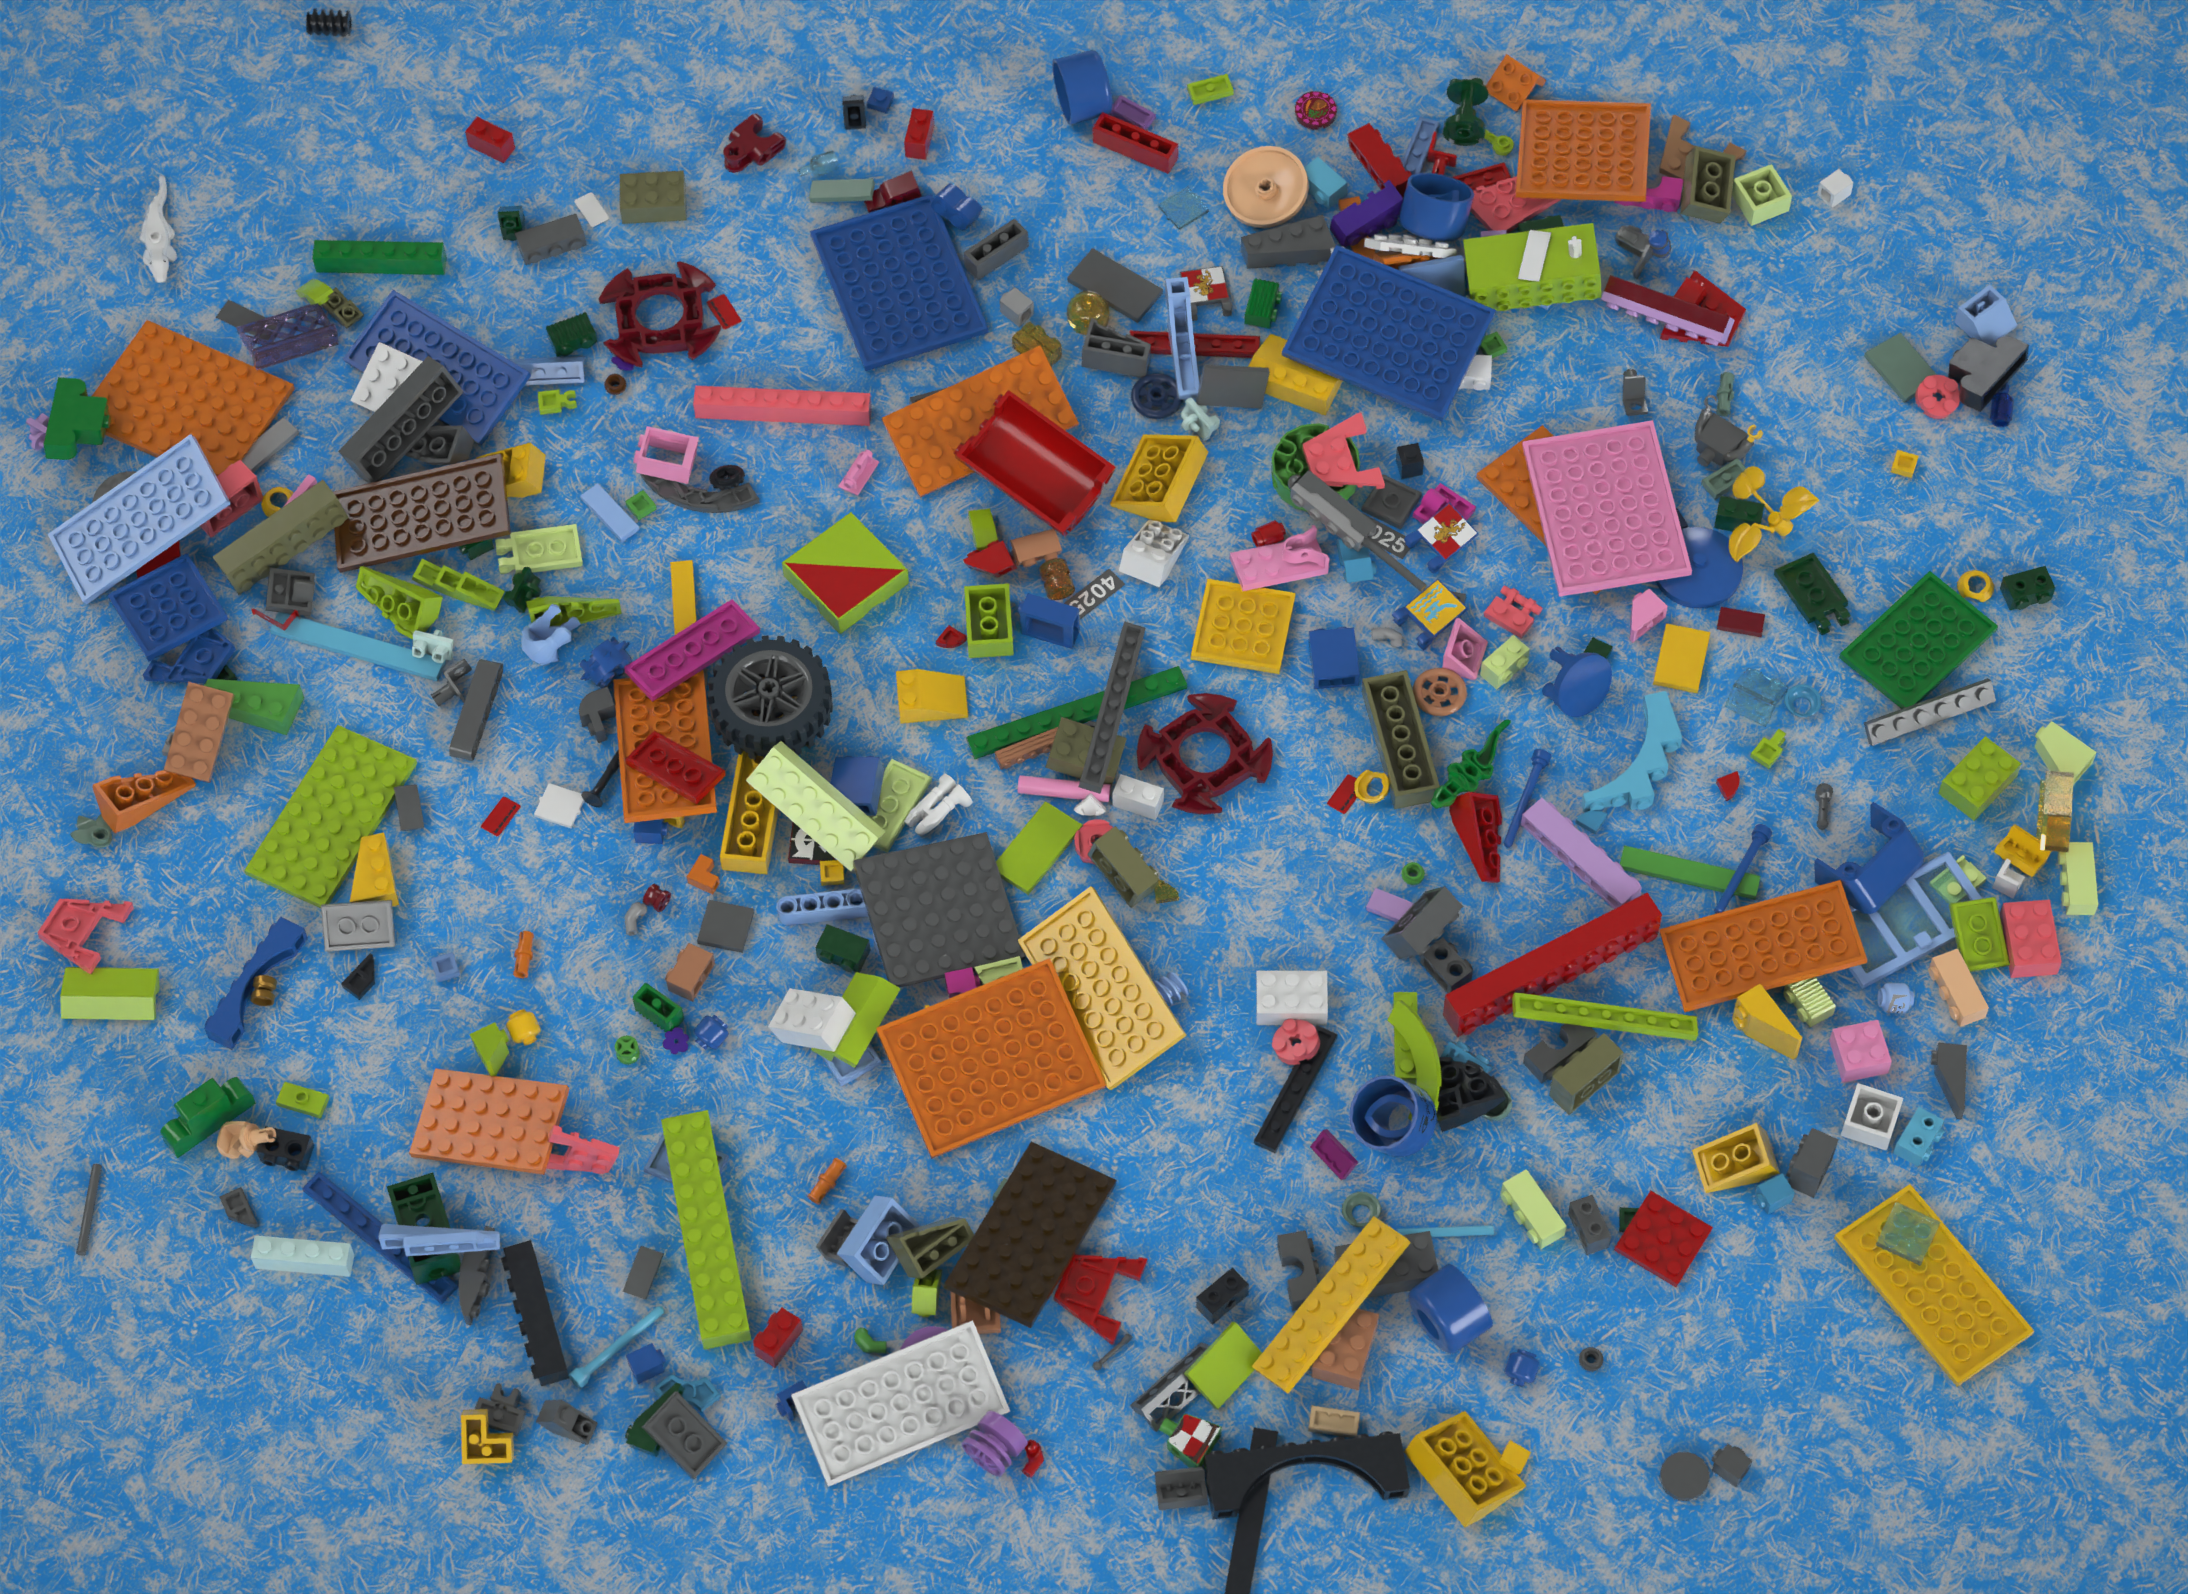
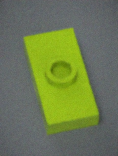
(1210, 89)
(302, 1100)

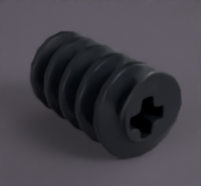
(328, 23)

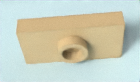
(1334, 1421)

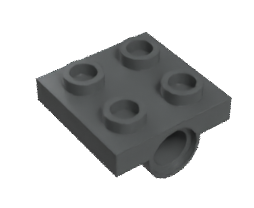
(290, 591)

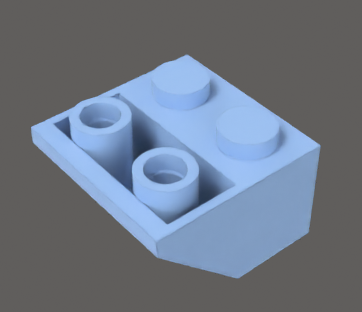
(1986, 316)

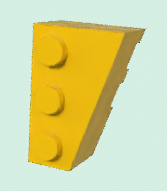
(374, 872)

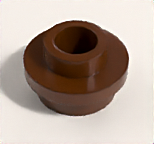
(614, 379)

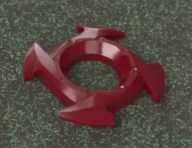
(683, 336)
(1198, 787)

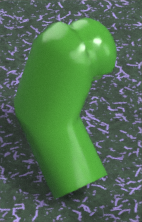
(867, 1344)

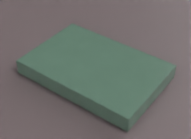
(1899, 365)

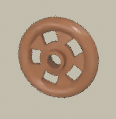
(1435, 708)

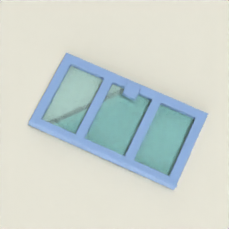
(1911, 920)

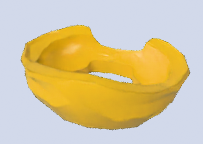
(267, 507)
(1963, 587)
(1364, 780)

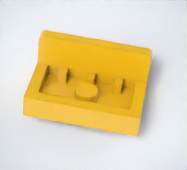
(2022, 851)

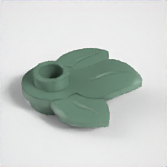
(90, 831)

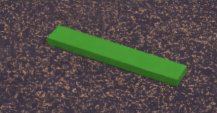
(1686, 871)

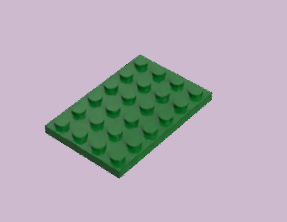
(1918, 641)

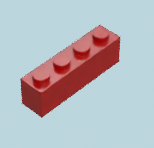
(1135, 143)
(1378, 158)

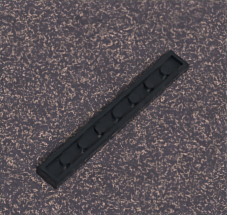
(1249, 1525)

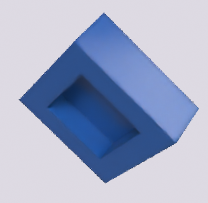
(880, 100)

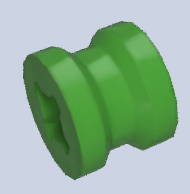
(626, 1044)

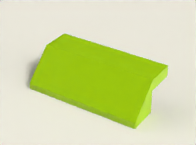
(109, 993)
(870, 999)

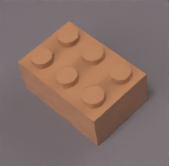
(1348, 1352)

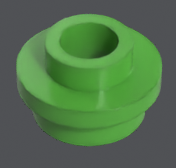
(1413, 868)

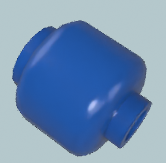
(711, 1032)
(1522, 1367)

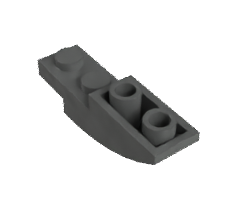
(473, 1281)

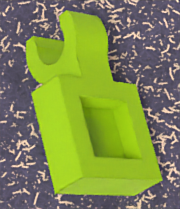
(1769, 750)

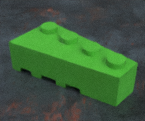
(262, 703)

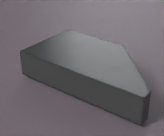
(238, 1208)

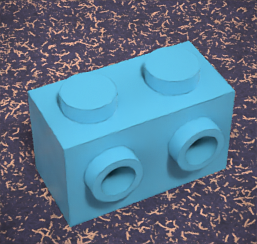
(1919, 1136)

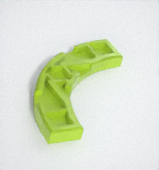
(1422, 1048)

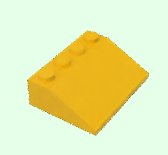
(1293, 380)
(1160, 476)
(1463, 1468)

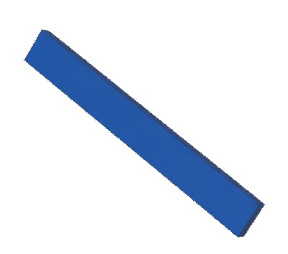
(368, 1229)

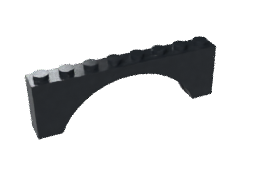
(1372, 1458)

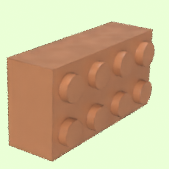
(199, 732)

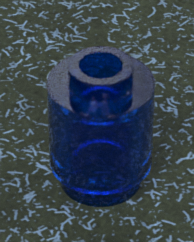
(2001, 409)

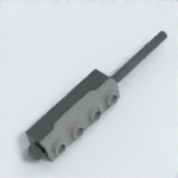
(1342, 519)

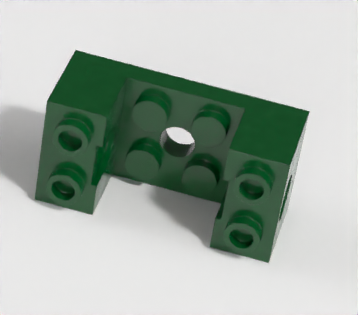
(417, 1200)

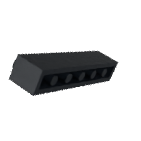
(535, 1313)

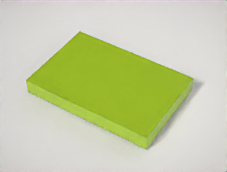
(1979, 934)
(1224, 1365)

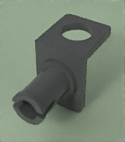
(1634, 393)
(450, 688)

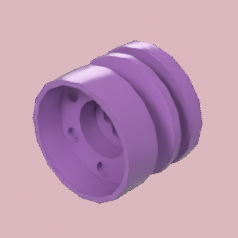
(994, 1443)

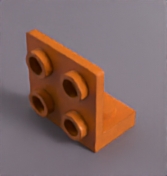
(1513, 82)

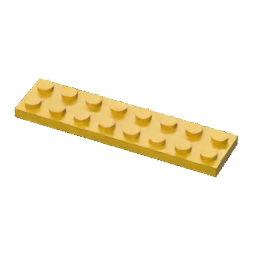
(1330, 1304)

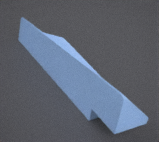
(434, 1240)

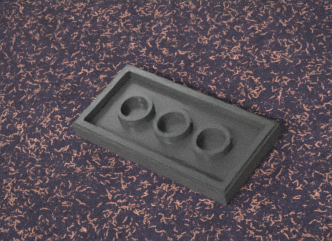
(1117, 284)

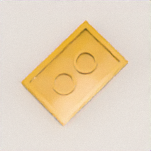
(1681, 658)

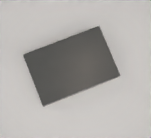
(1232, 386)
(684, 1435)

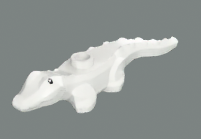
(157, 236)

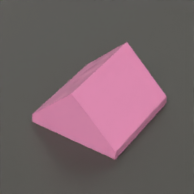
(1464, 650)

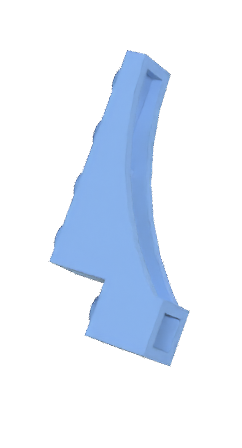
(1181, 337)

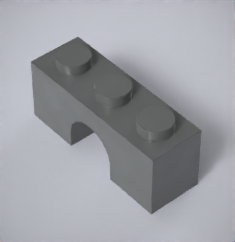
(1544, 1060)
(1296, 1250)

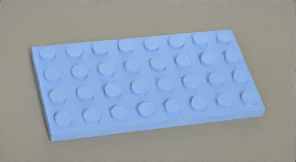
(139, 519)

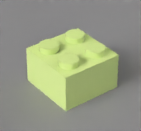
(1761, 195)

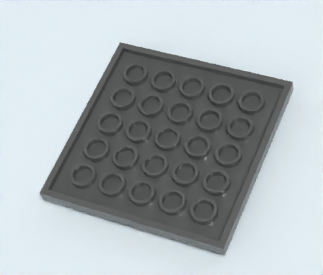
(938, 909)

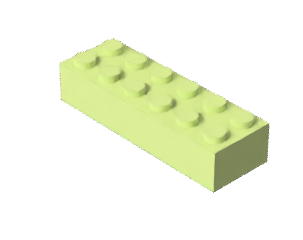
(815, 805)

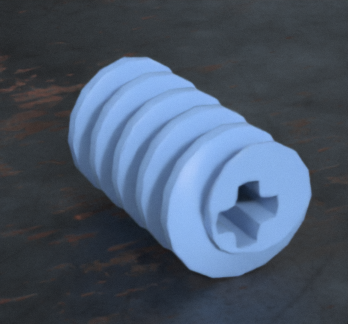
(1170, 987)

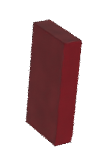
(1740, 621)

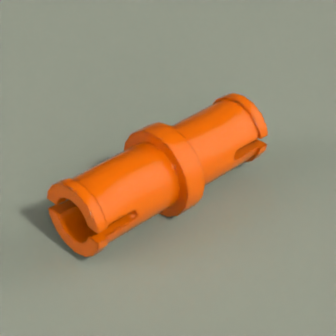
(523, 954)
(827, 1181)

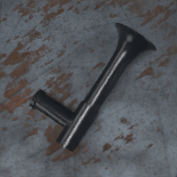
(594, 795)

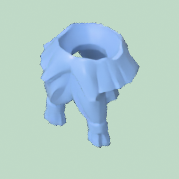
(542, 640)

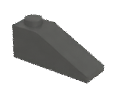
(1950, 1071)

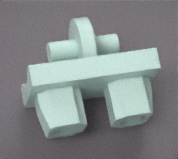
(1197, 419)
(432, 644)

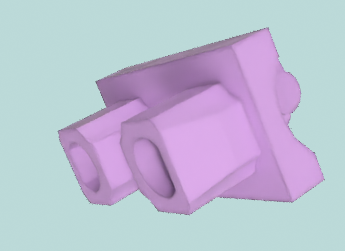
(38, 431)

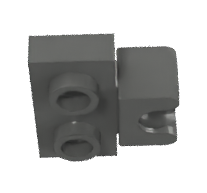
(503, 1410)

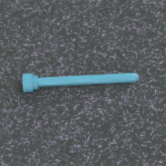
(580, 1376)

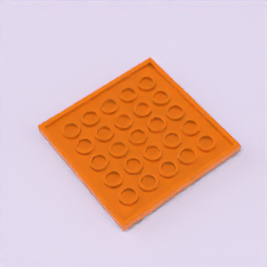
(1583, 150)

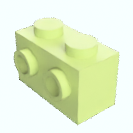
(1505, 662)

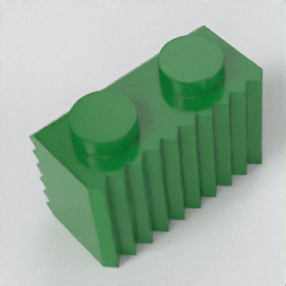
(1262, 303)
(657, 1008)

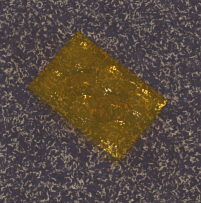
(2055, 811)

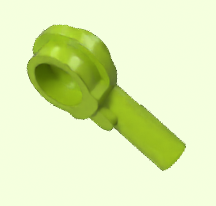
(1502, 144)

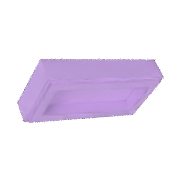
(1387, 905)

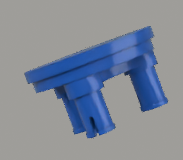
(1580, 682)

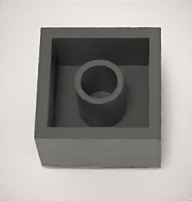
(1811, 1162)

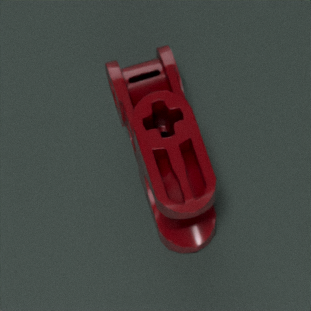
(749, 147)

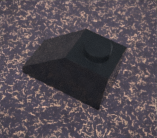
(854, 112)

